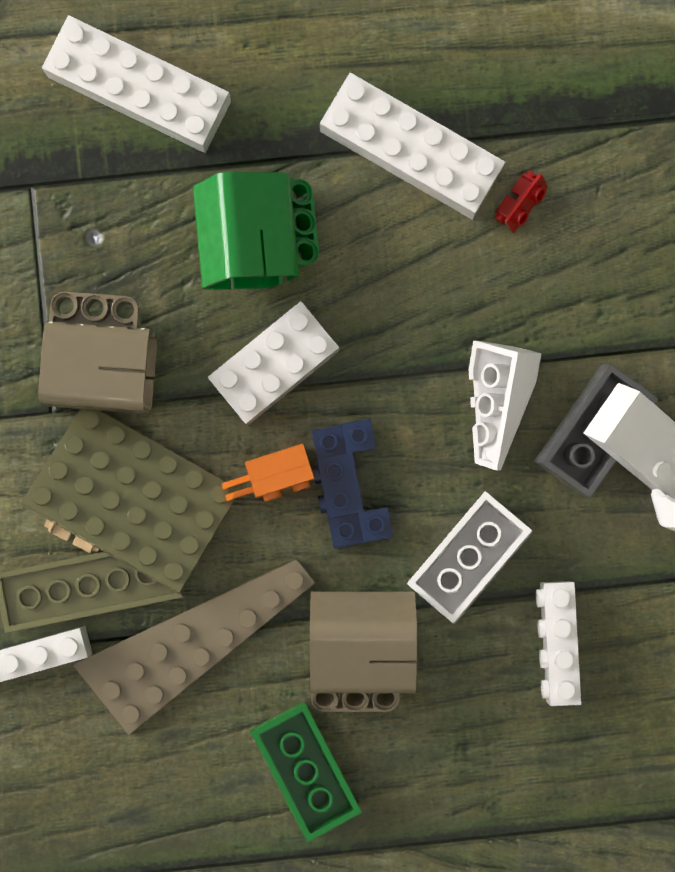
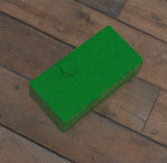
(305, 771)

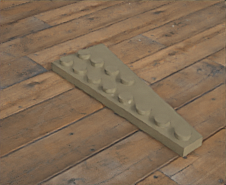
(159, 663)

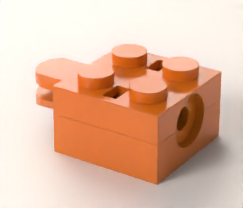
(274, 474)

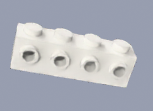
(560, 643)

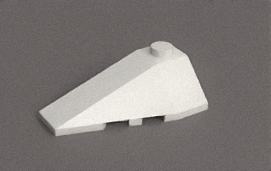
(502, 389)

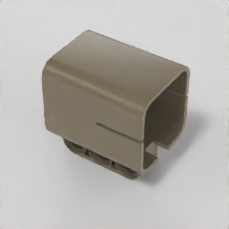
(97, 359)
(362, 650)

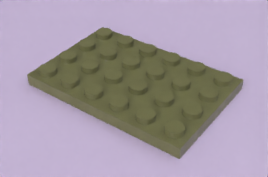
(130, 498)

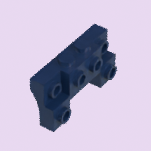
(340, 484)

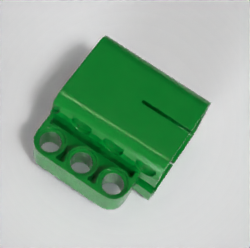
(251, 229)

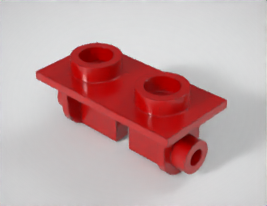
(530, 191)

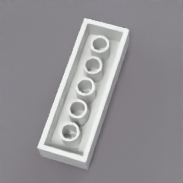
(136, 84)
(411, 145)

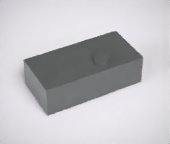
(569, 452)

